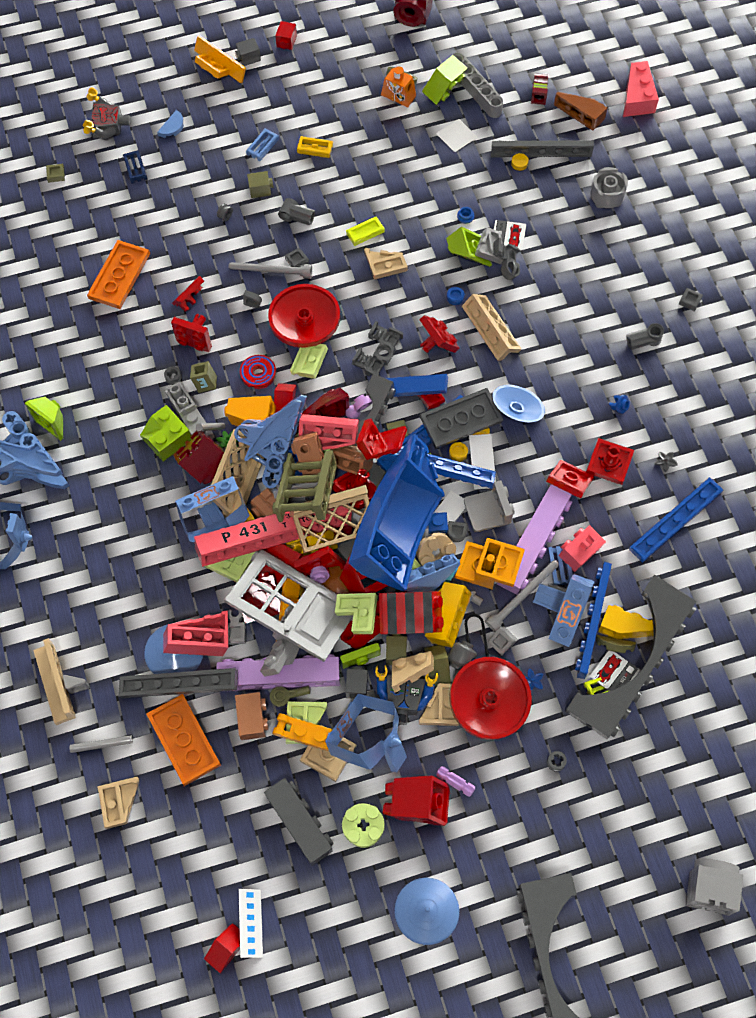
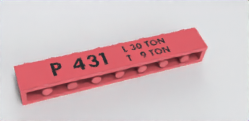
(257, 535)

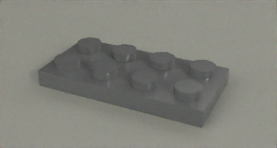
(461, 418)

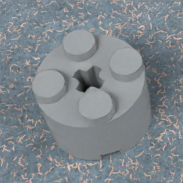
(608, 188)

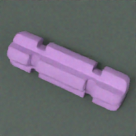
(455, 781)

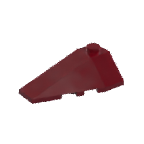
(331, 404)

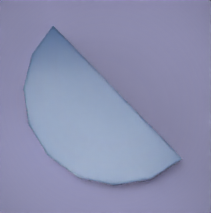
(172, 126)

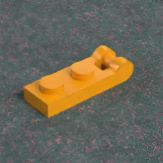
(302, 732)

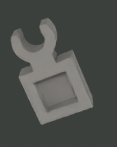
(236, 629)

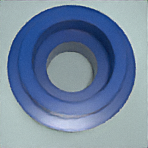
(465, 211)

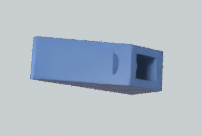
(432, 574)

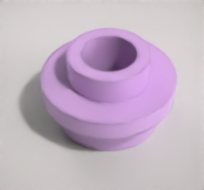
(319, 574)

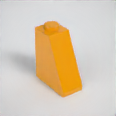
(249, 408)

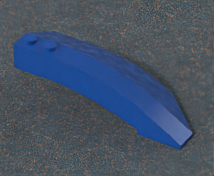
(397, 517)

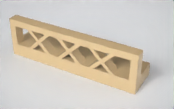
(490, 326)
(53, 683)

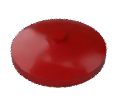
(304, 315)
(490, 698)

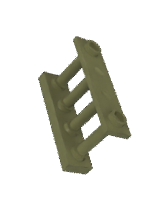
(321, 491)

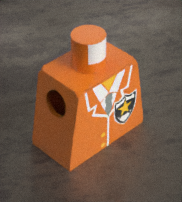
(399, 87)

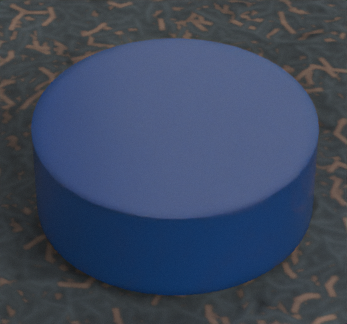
(455, 296)

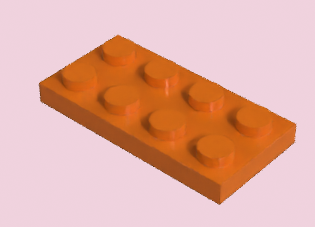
(118, 274)
(183, 739)

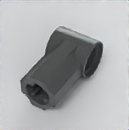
(292, 211)
(644, 337)

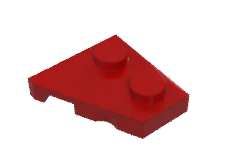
(323, 557)

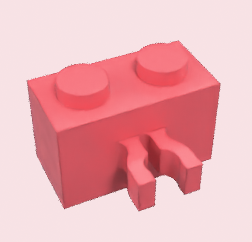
(582, 548)

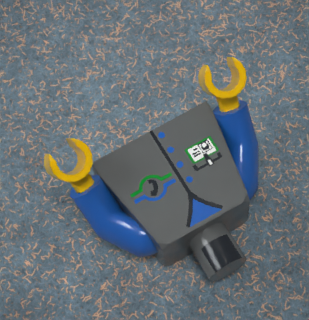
(411, 697)

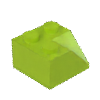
(444, 79)
(165, 433)

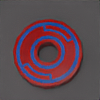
(258, 362)

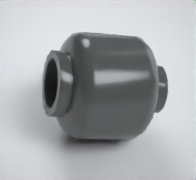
(461, 654)

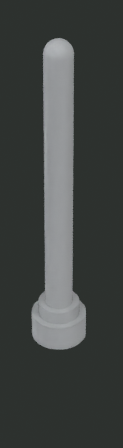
(305, 271)
(494, 622)

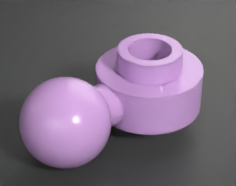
(360, 404)

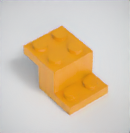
(490, 563)

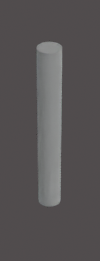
(210, 426)
(101, 744)

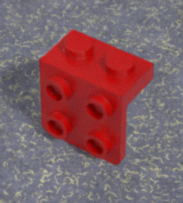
(376, 444)

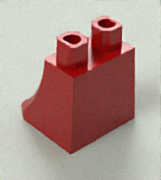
(418, 800)

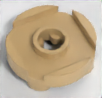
(431, 544)

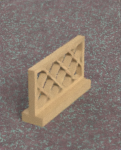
(243, 475)
(336, 500)

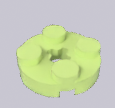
(355, 834)

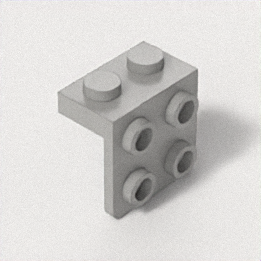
(489, 508)

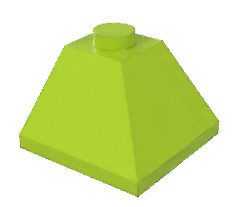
(464, 244)
(47, 415)

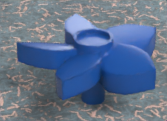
(534, 680)

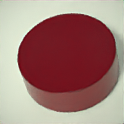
(346, 530)

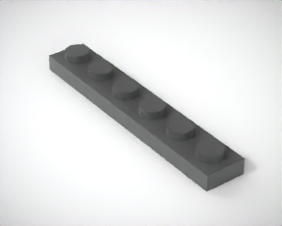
(548, 148)
(178, 683)

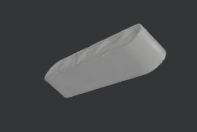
(480, 89)

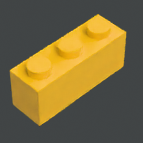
(454, 607)

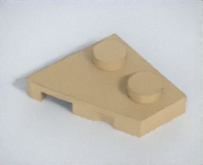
(385, 263)
(411, 668)
(438, 709)
(117, 801)

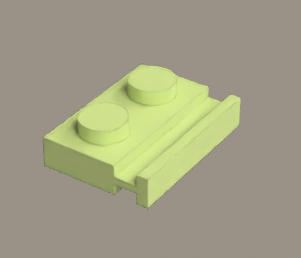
(309, 361)

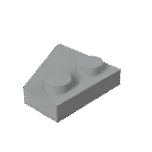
(486, 245)

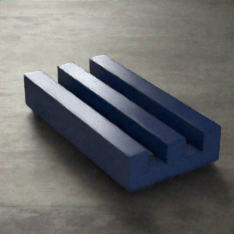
(138, 177)

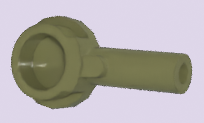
(280, 696)

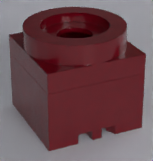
(412, 12)
(200, 457)

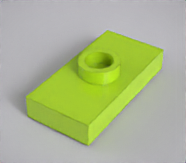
(360, 656)

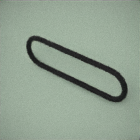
(483, 630)

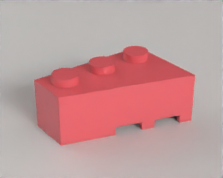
(640, 91)
(332, 431)
(198, 636)

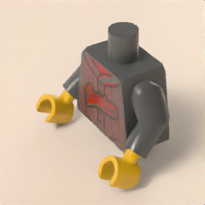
(105, 117)

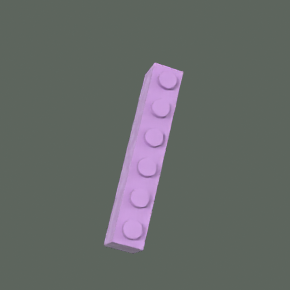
(539, 533)
(302, 673)

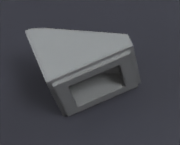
(502, 640)
(75, 684)

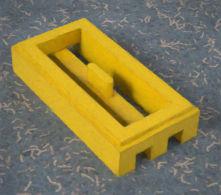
(315, 149)

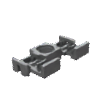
(387, 342)

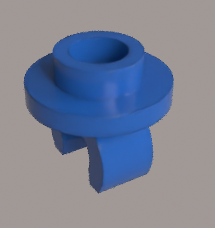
(622, 403)

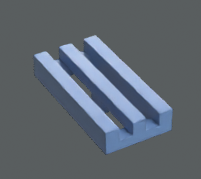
(265, 145)
(563, 581)

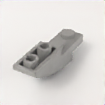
(185, 407)
(282, 653)

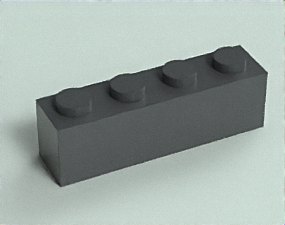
(298, 821)

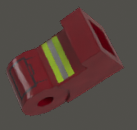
(539, 88)

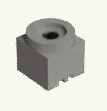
(715, 886)

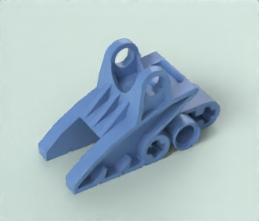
(276, 428)
(26, 457)

